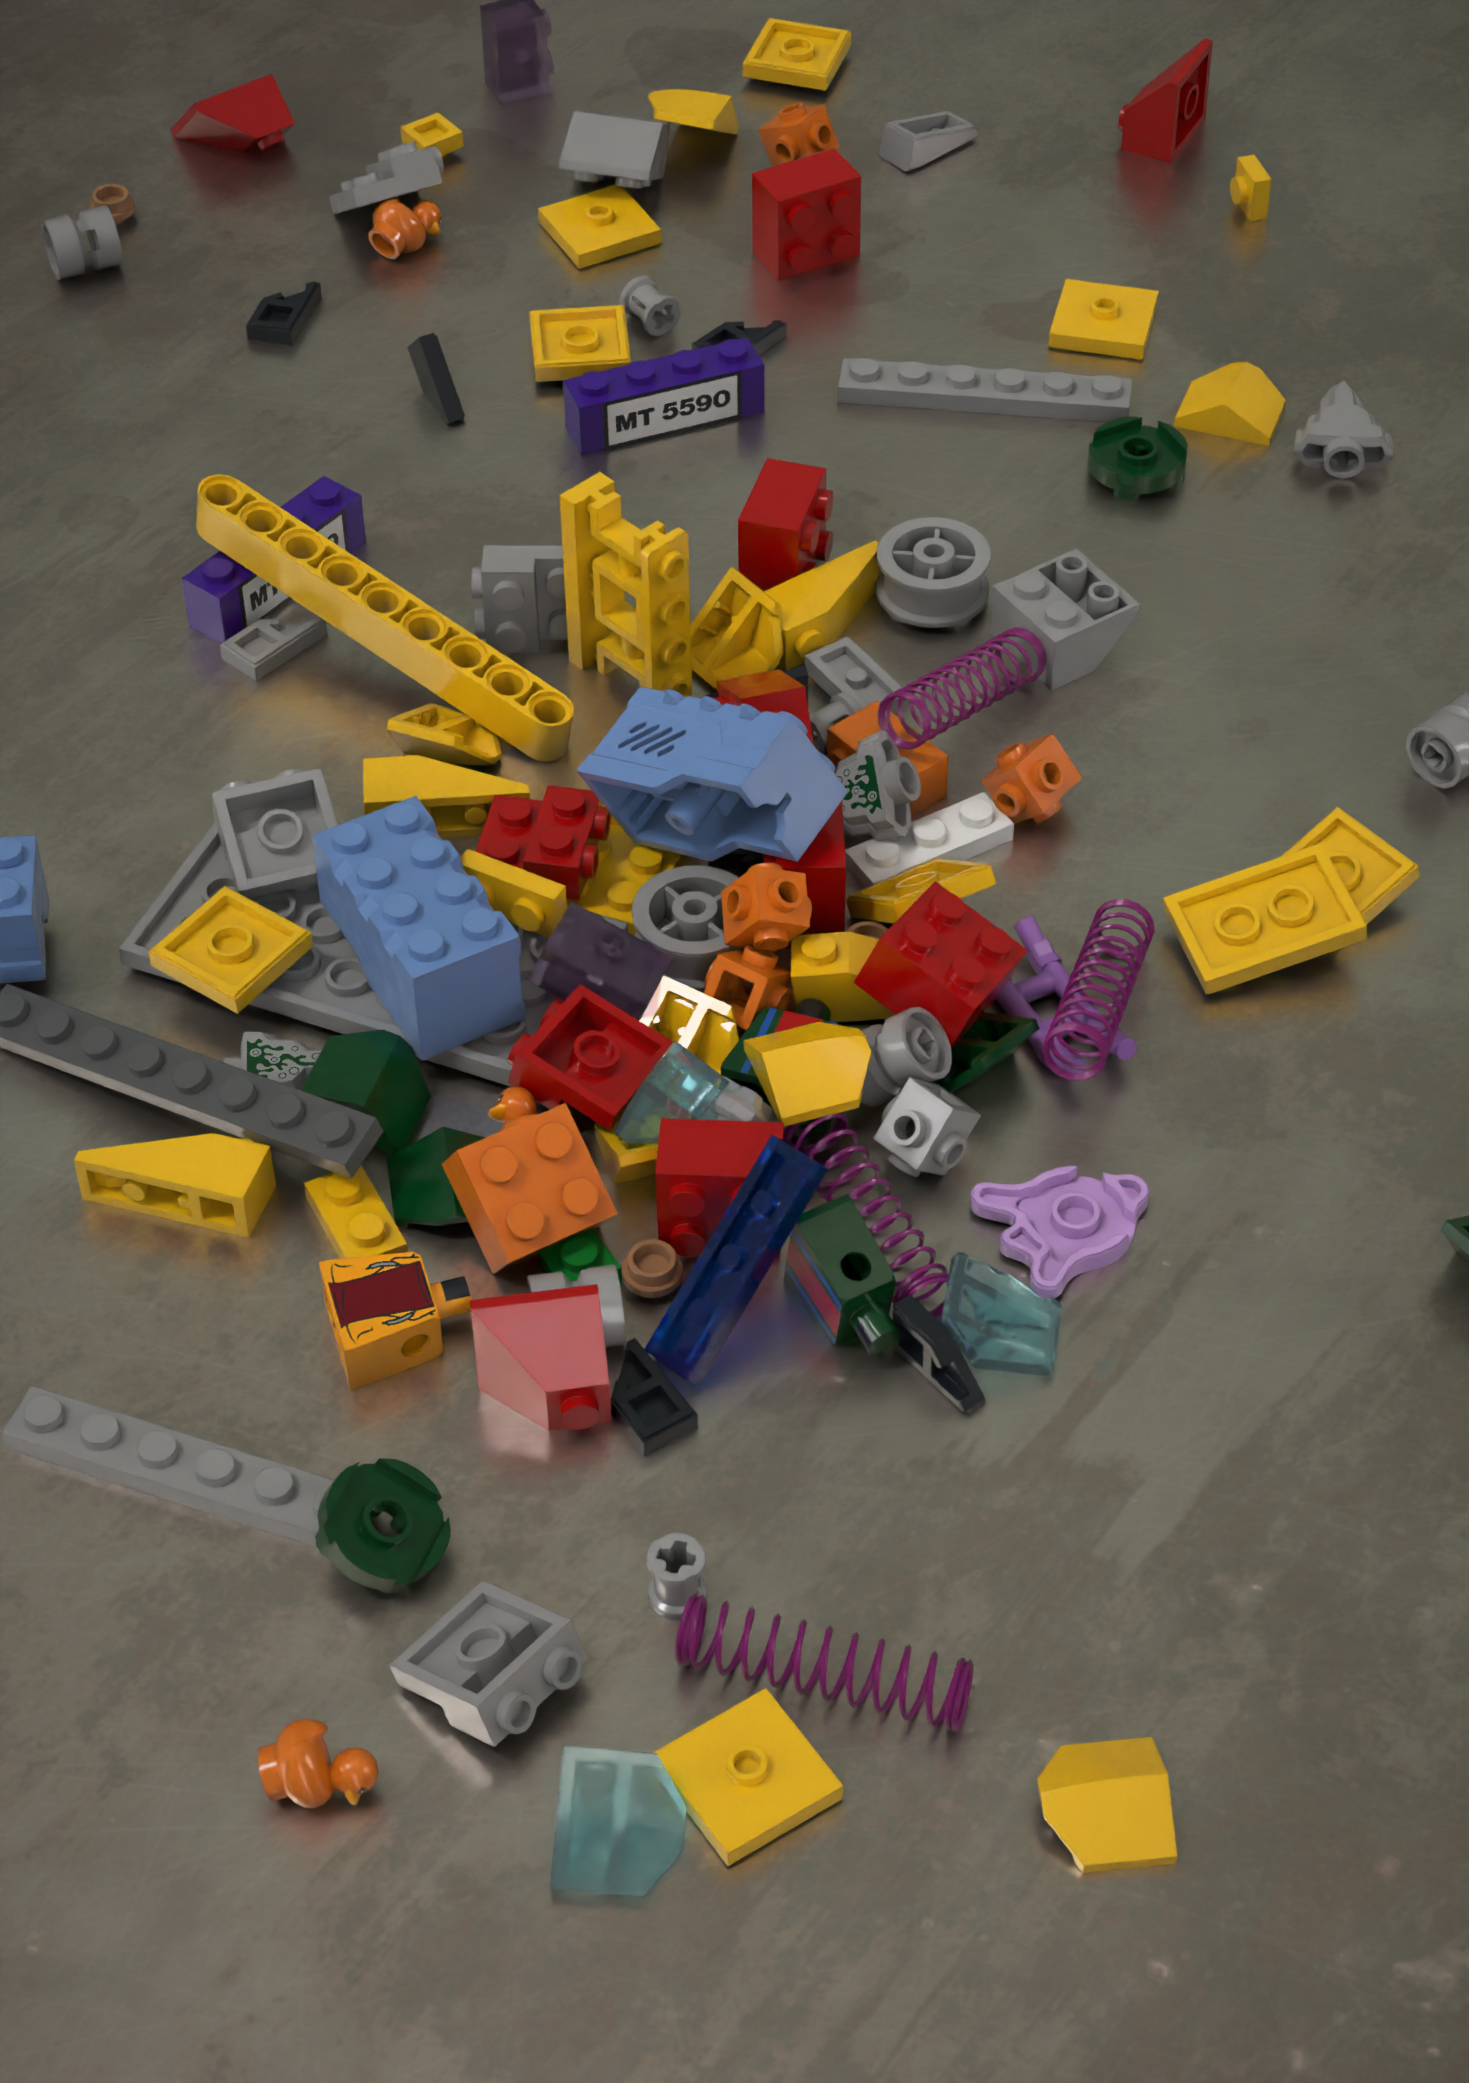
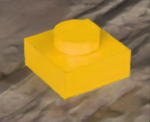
(433, 131)
(1251, 187)

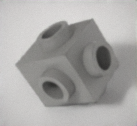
(926, 1128)

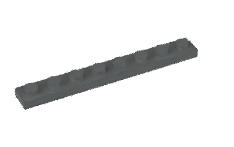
(186, 1082)

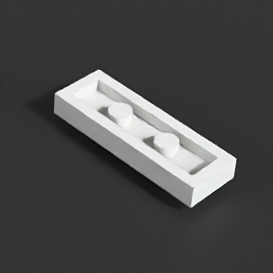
(948, 834)

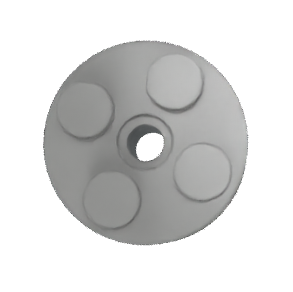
(933, 572)
(684, 918)

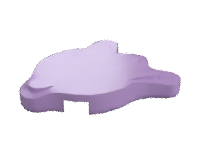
(1063, 1222)

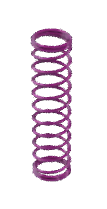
(924, 681)
(1125, 953)
(916, 1278)
(691, 1632)

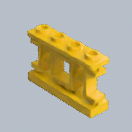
(612, 556)

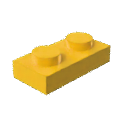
(522, 896)
(354, 1215)

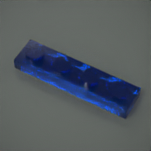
(735, 1259)

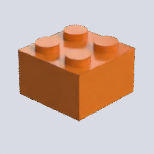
(529, 1188)

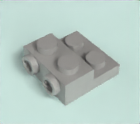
(396, 174)
(520, 596)
(270, 829)
(492, 1662)

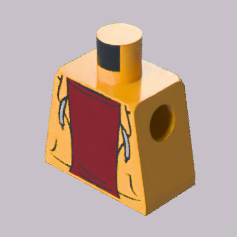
(387, 1313)

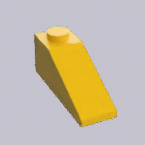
(824, 602)
(450, 793)
(825, 971)
(188, 1179)

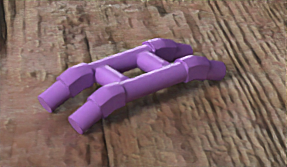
(1051, 979)

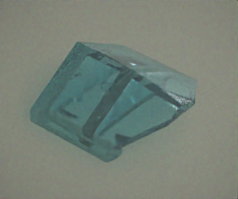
(674, 1089)
(1000, 1319)
(615, 1822)

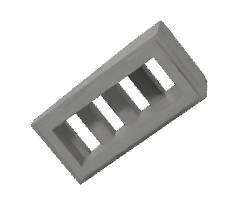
(923, 138)

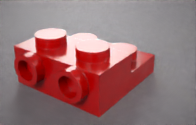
(548, 836)
(586, 1057)

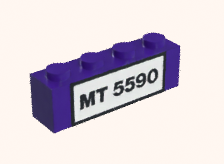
(664, 396)
(228, 597)

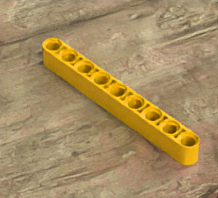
(384, 618)

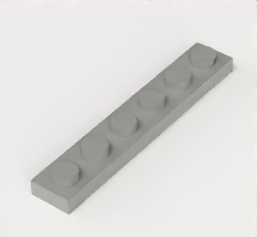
(984, 390)
(167, 1464)

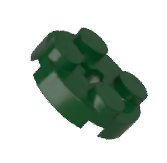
(1155, 461)
(363, 1552)

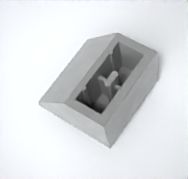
(615, 146)
(1069, 609)

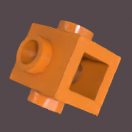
(798, 133)
(1031, 779)
(765, 908)
(732, 979)

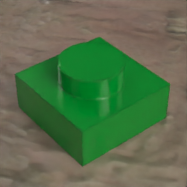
(576, 1255)

